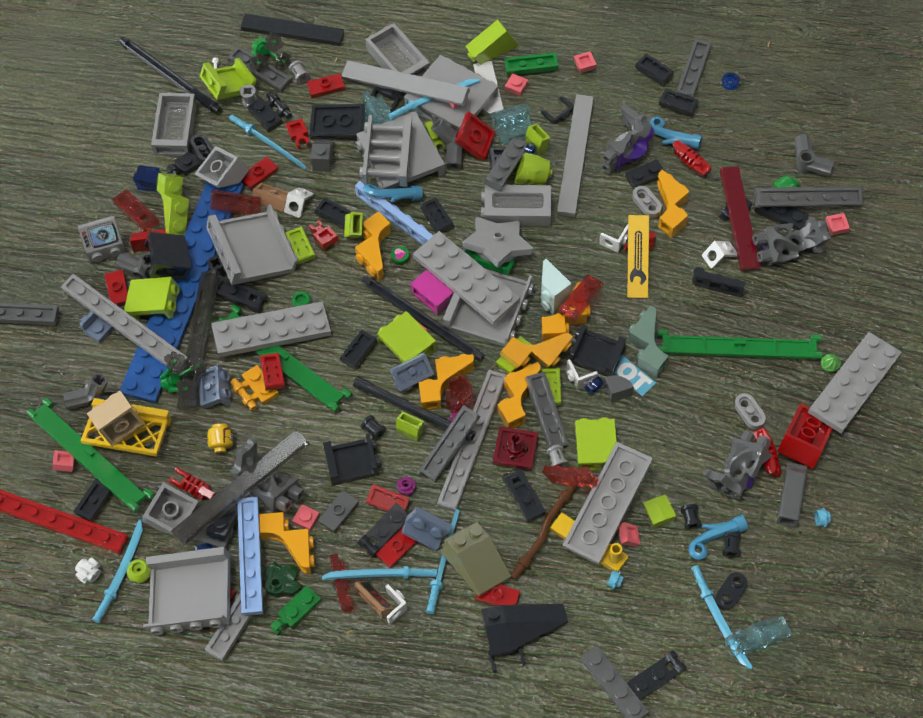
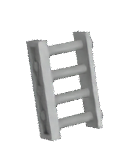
(402, 158)

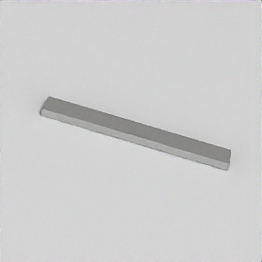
(406, 83)
(575, 156)
(118, 319)
(468, 451)

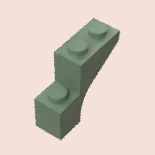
(641, 334)

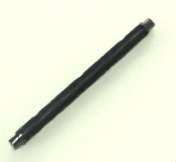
(170, 75)
(423, 318)

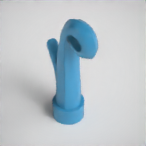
(693, 141)
(413, 193)
(716, 531)

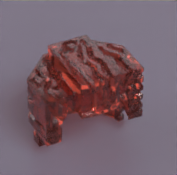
(459, 394)

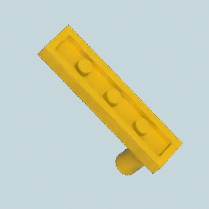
(614, 557)

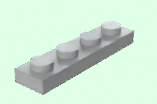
(227, 635)

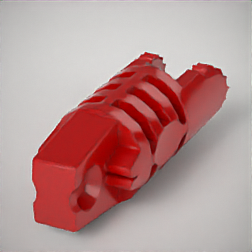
(691, 158)
(771, 465)
(192, 485)

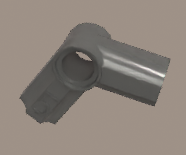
(448, 135)
(807, 160)
(134, 265)
(85, 396)

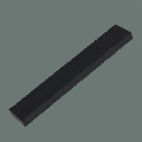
(292, 29)

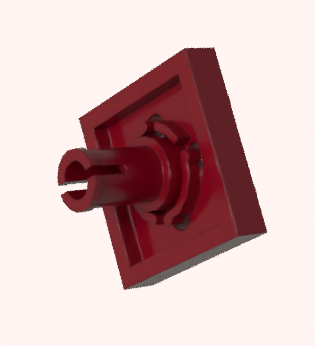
(516, 441)

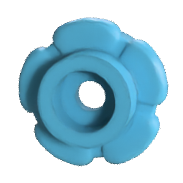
(822, 517)
(615, 579)

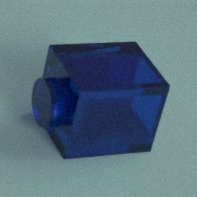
(146, 178)

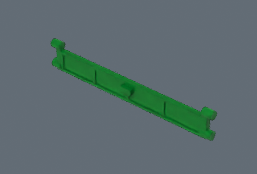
(740, 346)
(301, 374)
(88, 456)

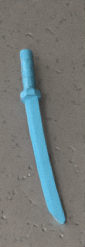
(413, 105)
(250, 129)
(405, 572)
(437, 585)
(110, 594)
(708, 596)

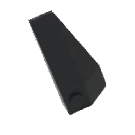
(515, 625)

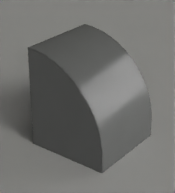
(618, 388)

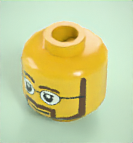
(220, 438)

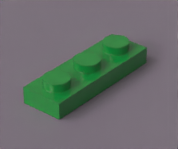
(531, 63)

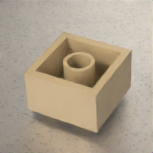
(115, 418)

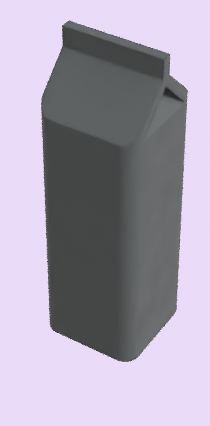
(791, 495)

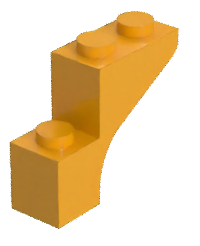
(674, 197)
(368, 252)
(558, 324)
(545, 352)
(446, 368)
(516, 387)
(298, 542)

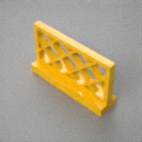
(149, 415)

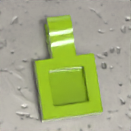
(434, 137)

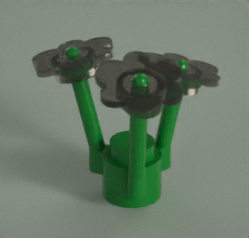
(262, 47)
(171, 381)

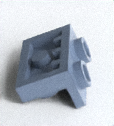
(95, 327)
(411, 372)
(215, 387)
(425, 528)

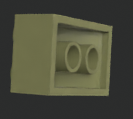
(476, 559)

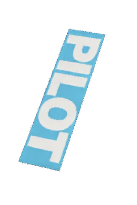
(637, 377)

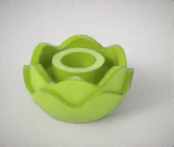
(134, 575)

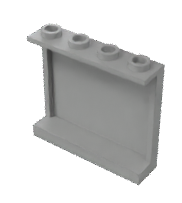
(448, 71)
(423, 153)
(252, 246)
(465, 320)
(189, 590)

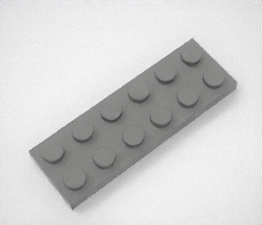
(466, 278)
(271, 329)
(854, 382)
(607, 503)

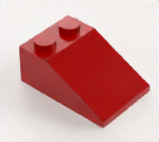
(805, 438)

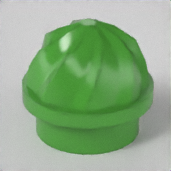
(830, 363)

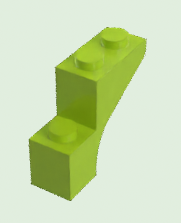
(174, 204)

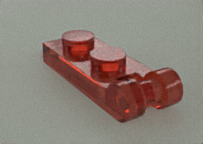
(234, 202)
(135, 210)
(581, 297)
(570, 476)
(341, 585)

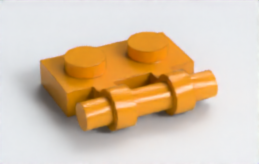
(254, 380)

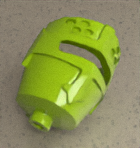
(533, 169)

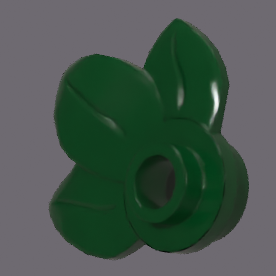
(283, 577)

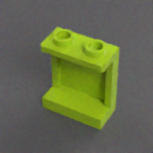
(226, 81)
(152, 297)
(406, 337)
(594, 442)

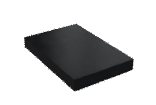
(336, 121)

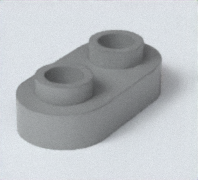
(648, 202)
(750, 412)

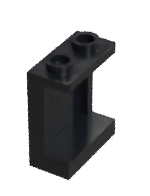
(168, 256)
(596, 352)
(351, 460)

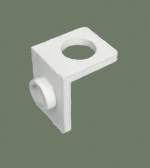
(299, 196)
(617, 244)
(722, 249)
(573, 376)
(398, 597)

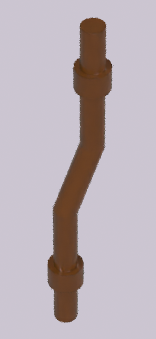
(525, 561)

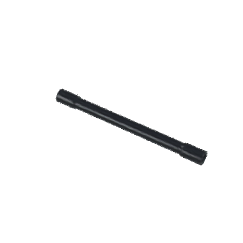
(370, 388)

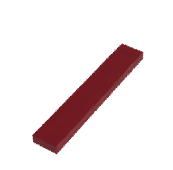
(739, 218)

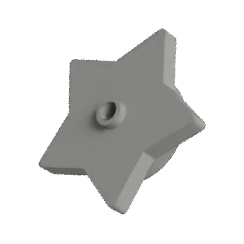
(497, 241)

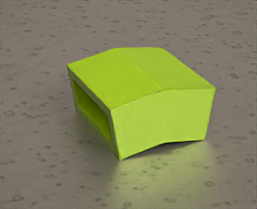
(539, 137)
(353, 225)
(409, 426)
(659, 511)

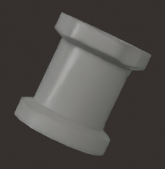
(298, 70)
(250, 94)
(557, 456)

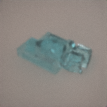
(758, 635)

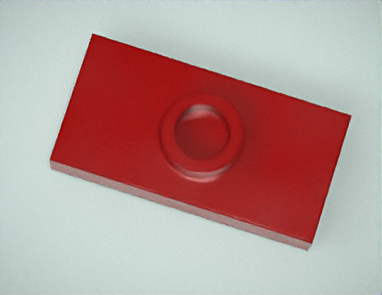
(325, 85)
(259, 173)
(117, 287)
(272, 371)
(385, 499)
(395, 549)
(500, 596)

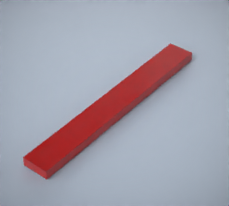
(62, 522)

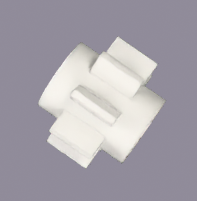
(87, 570)

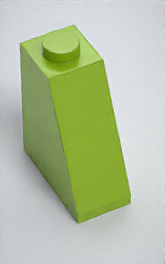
(491, 43)

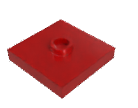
(475, 136)

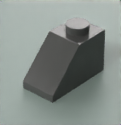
(322, 155)

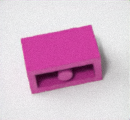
(431, 292)

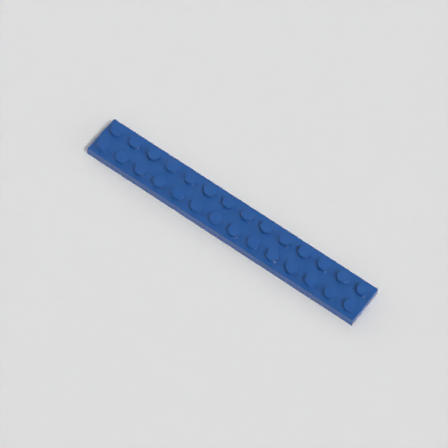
(144, 372)

